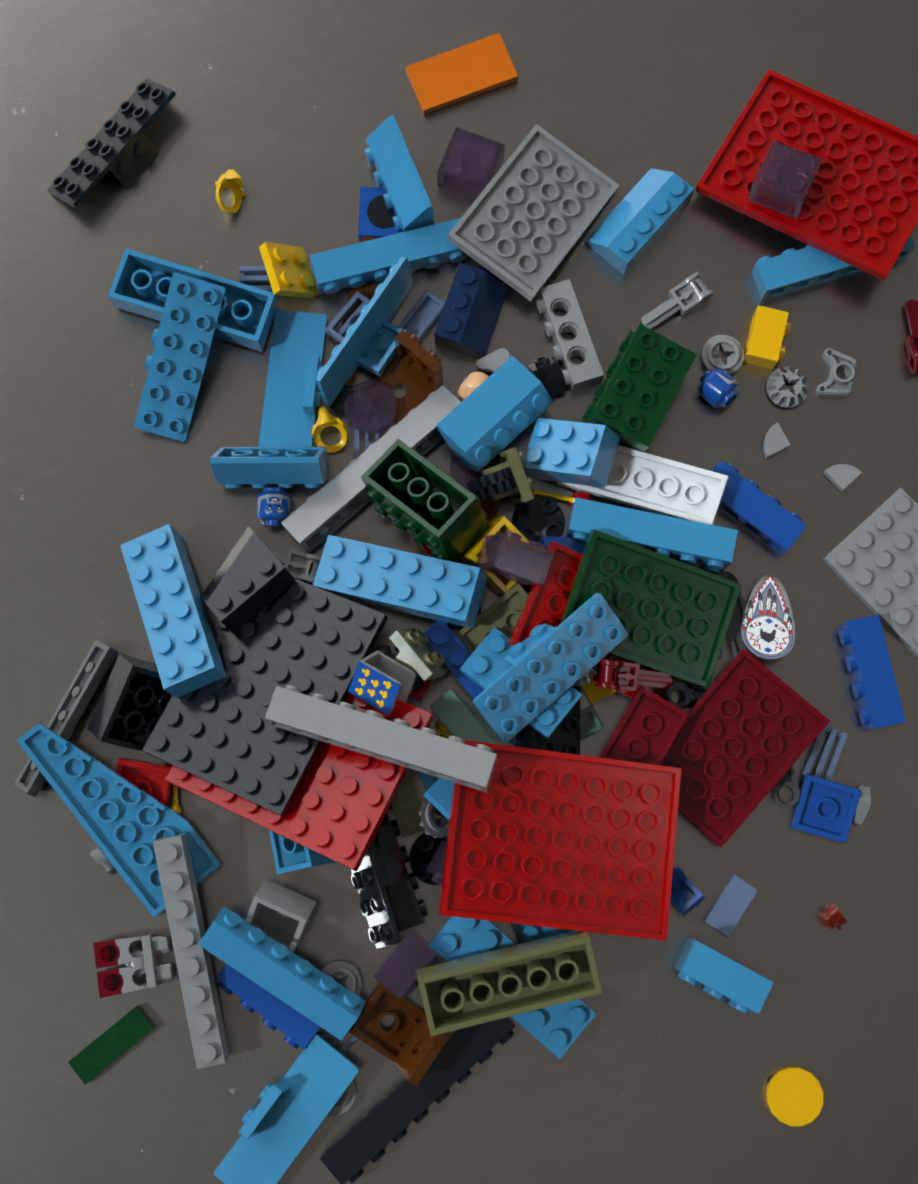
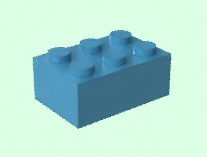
(571, 452)
(722, 977)

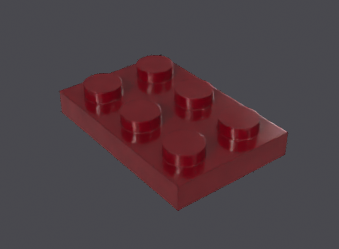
(645, 730)

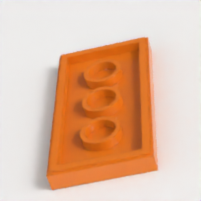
(461, 73)

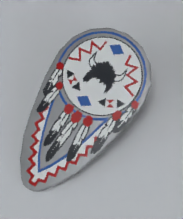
(768, 621)

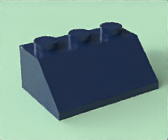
(470, 312)

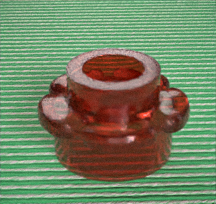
(833, 917)

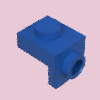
(684, 893)

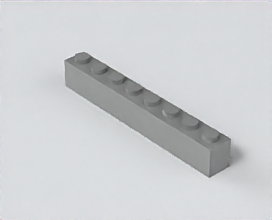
(346, 492)
(382, 738)
(192, 960)

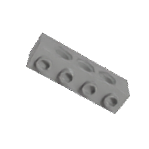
(563, 297)

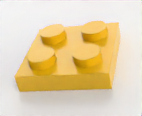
(288, 270)

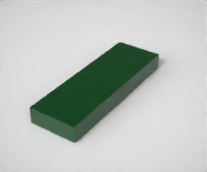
(111, 1045)

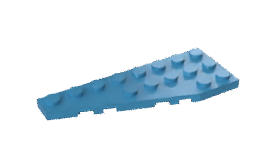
(115, 814)

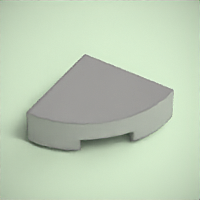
(774, 441)
(842, 475)
(863, 805)
(99, 857)

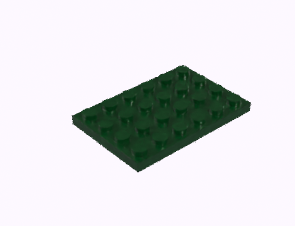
(668, 607)

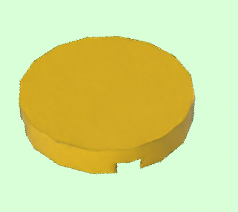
(794, 1096)

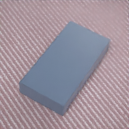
(423, 315)
(730, 905)

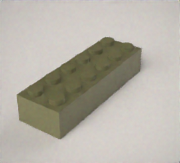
(508, 981)

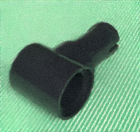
(687, 695)

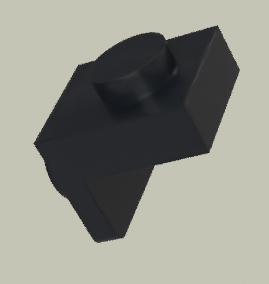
(549, 373)

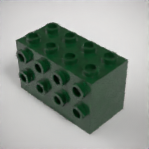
(640, 387)
(425, 502)

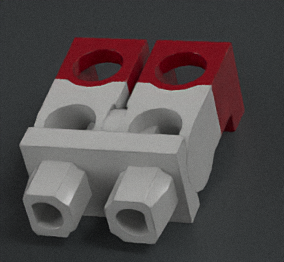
(141, 963)

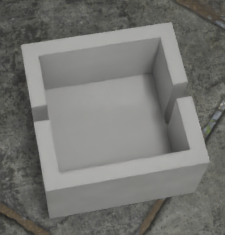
(281, 913)

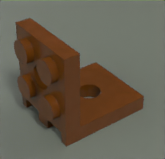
(414, 370)
(406, 1041)

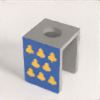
(382, 681)

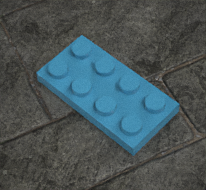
(487, 665)

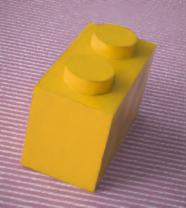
(766, 337)

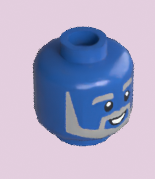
(718, 388)
(273, 505)

